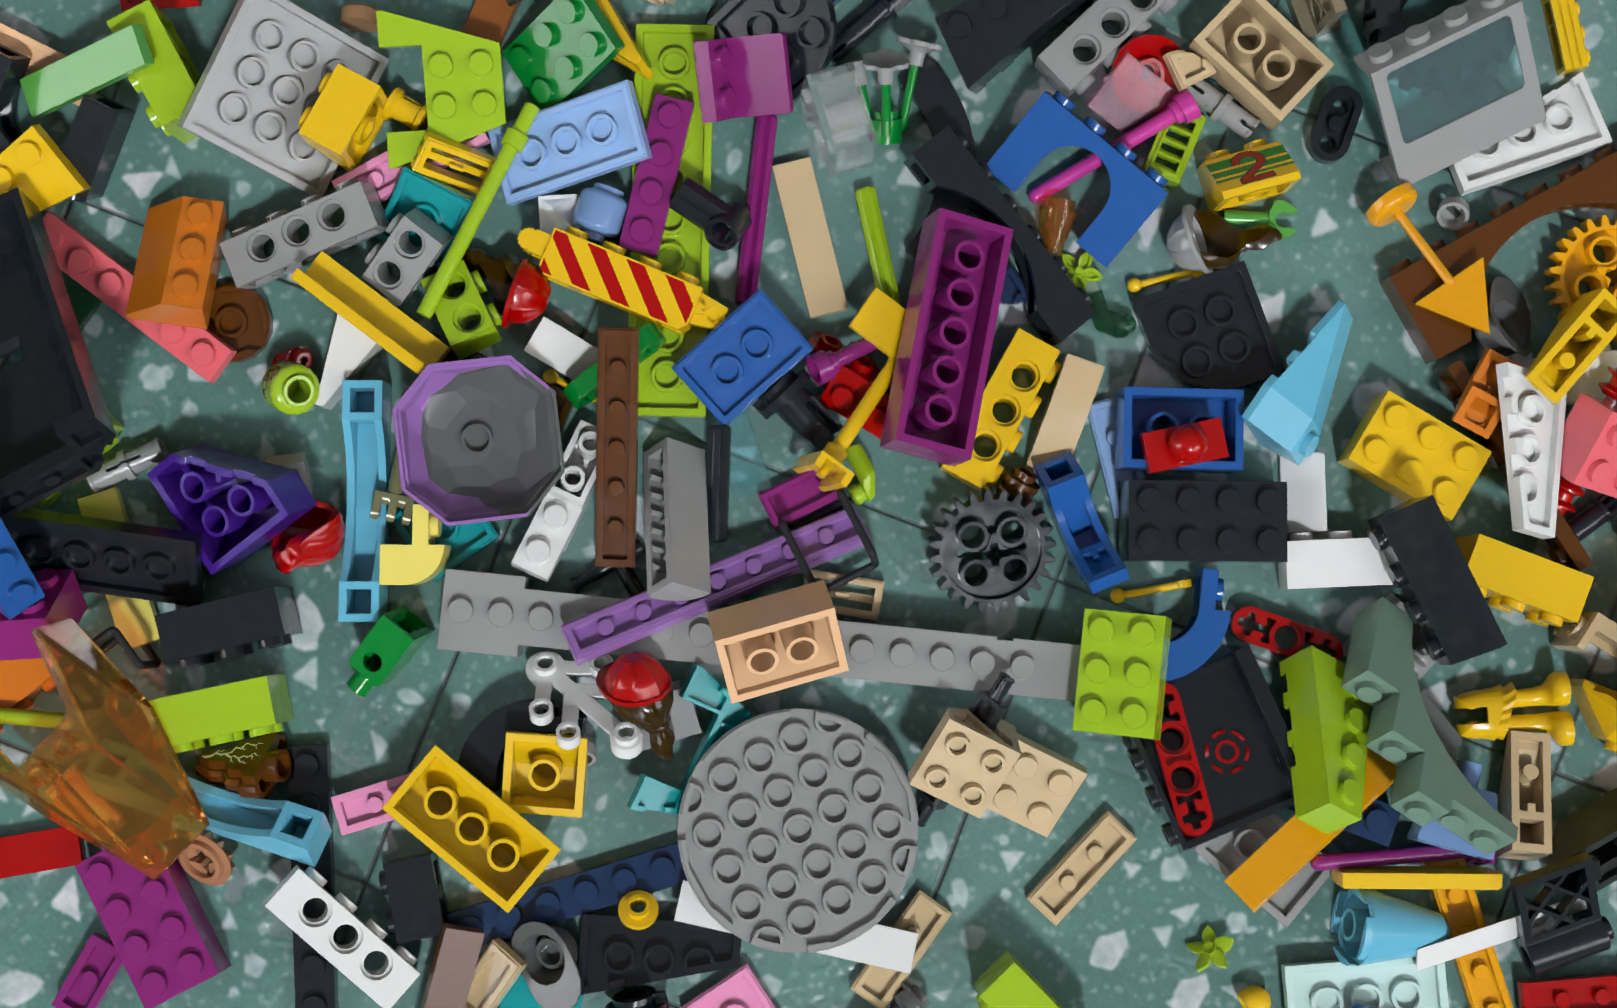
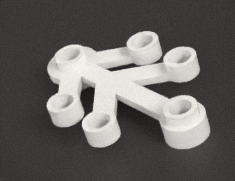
(576, 697)

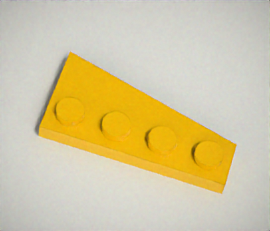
(39, 169)

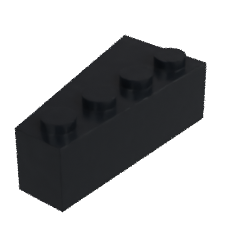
(993, 33)

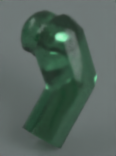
(1110, 321)

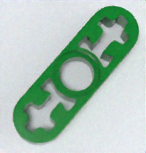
(584, 387)

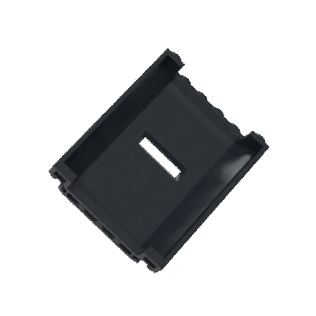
(51, 400)

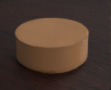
(359, 18)

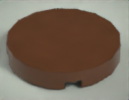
(241, 321)

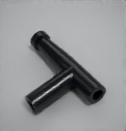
(625, 574)

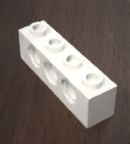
(383, 985)

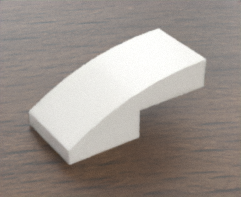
(561, 349)

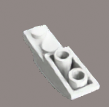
(561, 507)

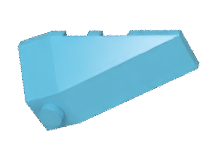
(1292, 408)

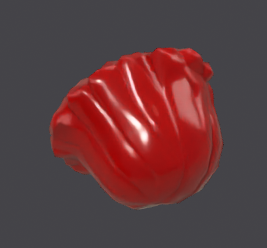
(310, 539)

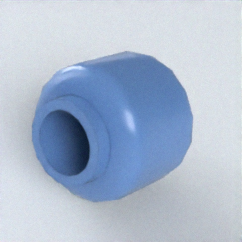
(600, 212)

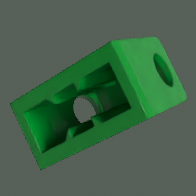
(387, 649)

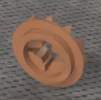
(212, 865)

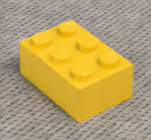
(1413, 454)
(1525, 581)

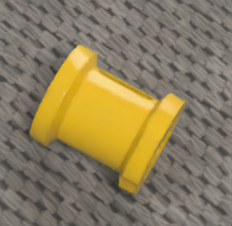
(405, 110)

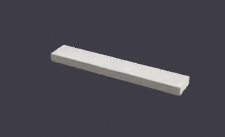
(877, 947)

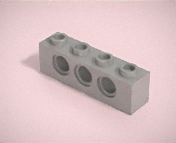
(1071, 75)
(362, 221)

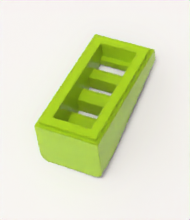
(1181, 162)

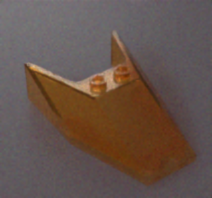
(108, 761)

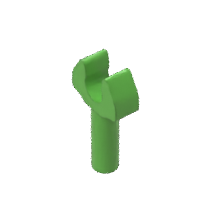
(1252, 218)

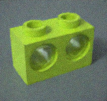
(458, 311)

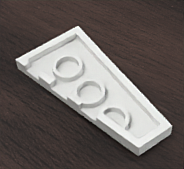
(1570, 131)
(1532, 451)

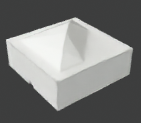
(556, 211)

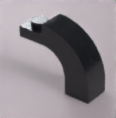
(485, 746)

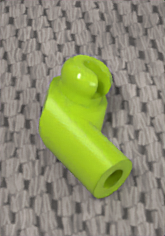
(865, 474)

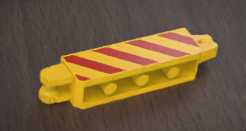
(622, 281)

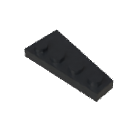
(668, 949)

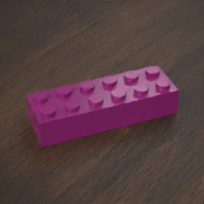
(947, 338)

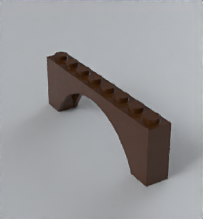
(1409, 282)

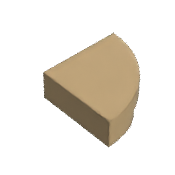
(1187, 68)

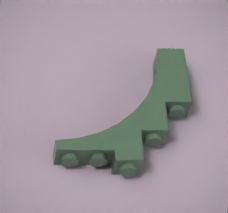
(1400, 730)

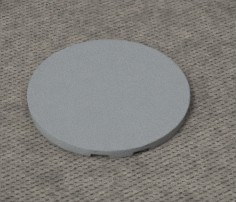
(797, 830)

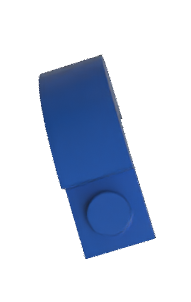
(1078, 522)
(1204, 629)

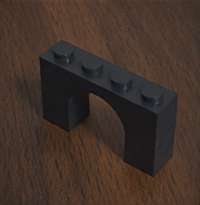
(94, 135)

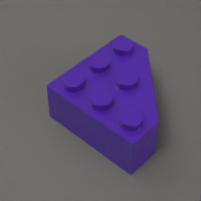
(230, 501)

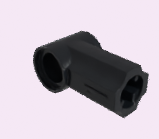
(712, 215)

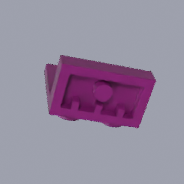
(743, 76)

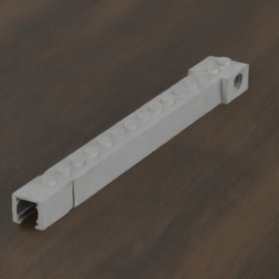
(503, 615)

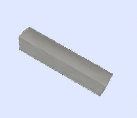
(676, 521)

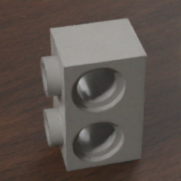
(412, 260)

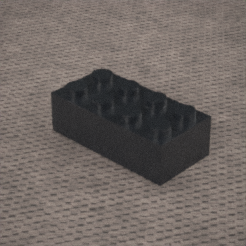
(1203, 521)

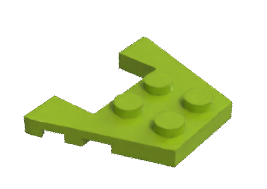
(459, 79)

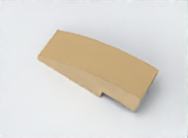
(1065, 409)

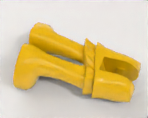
(1501, 700)

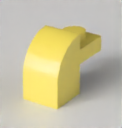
(415, 562)

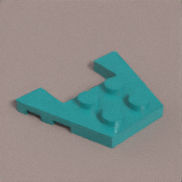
(708, 693)

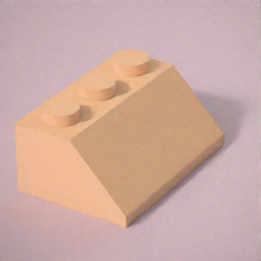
(778, 641)

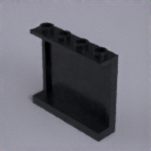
(1227, 698)

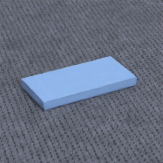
(576, 142)

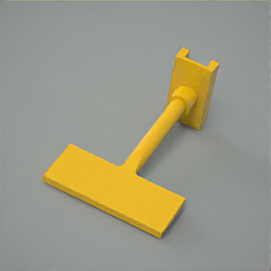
(880, 323)

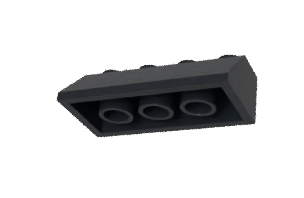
(1435, 581)

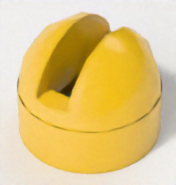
(1254, 997)

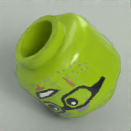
(290, 387)

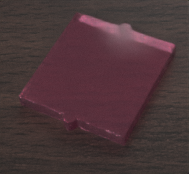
(1130, 95)

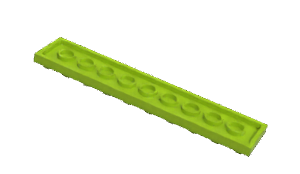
(684, 246)

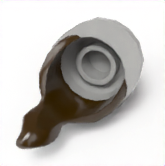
(1208, 242)

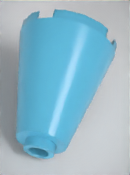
(1382, 927)

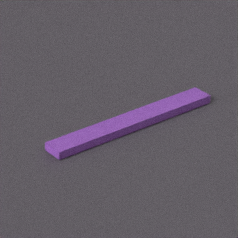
(729, 578)

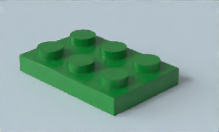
(562, 50)

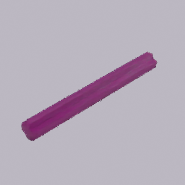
(757, 205)

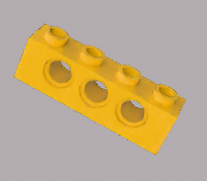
(1022, 352)

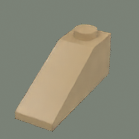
(1526, 795)

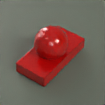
(1184, 445)

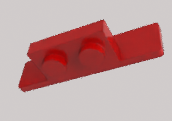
(851, 385)

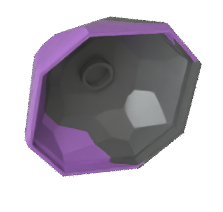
(478, 440)

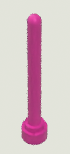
(1180, 110)

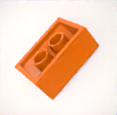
(178, 262)

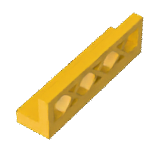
(371, 313)

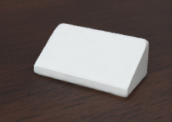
(1305, 493)

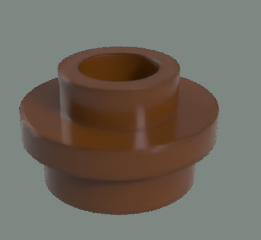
(1020, 479)

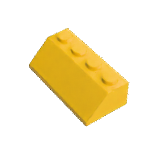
(471, 828)

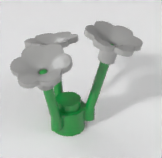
(886, 122)

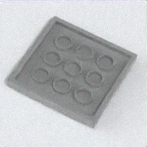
(262, 83)

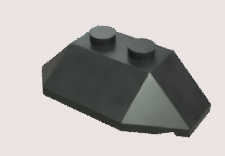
(1589, 830)

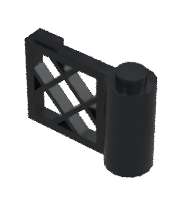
(1563, 936)

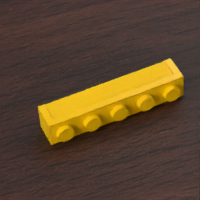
(1566, 35)

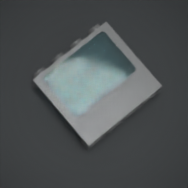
(1453, 86)

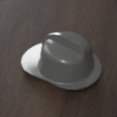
(1507, 321)
(551, 963)

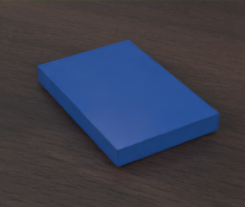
(742, 357)

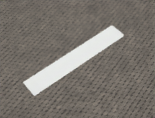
(1480, 939)

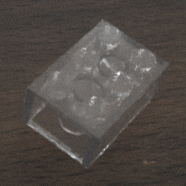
(839, 120)

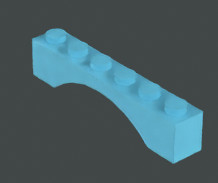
(367, 451)
(265, 824)

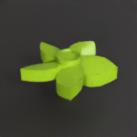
(1080, 271)
(1211, 949)

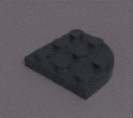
(807, 24)
(1210, 331)

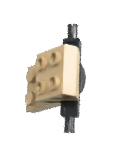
(984, 764)

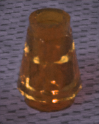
(1055, 223)

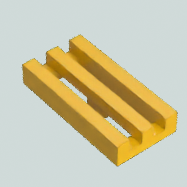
(436, 141)

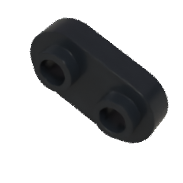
(1333, 126)

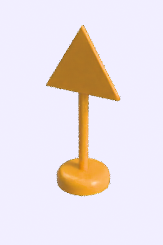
(1460, 297)

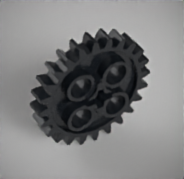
(990, 514)

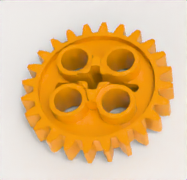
(1578, 262)

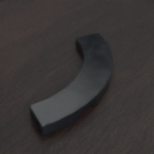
(939, 108)

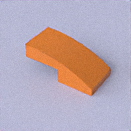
(1480, 403)

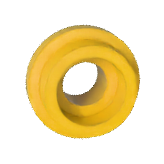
(639, 920)

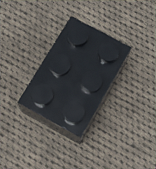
(229, 626)

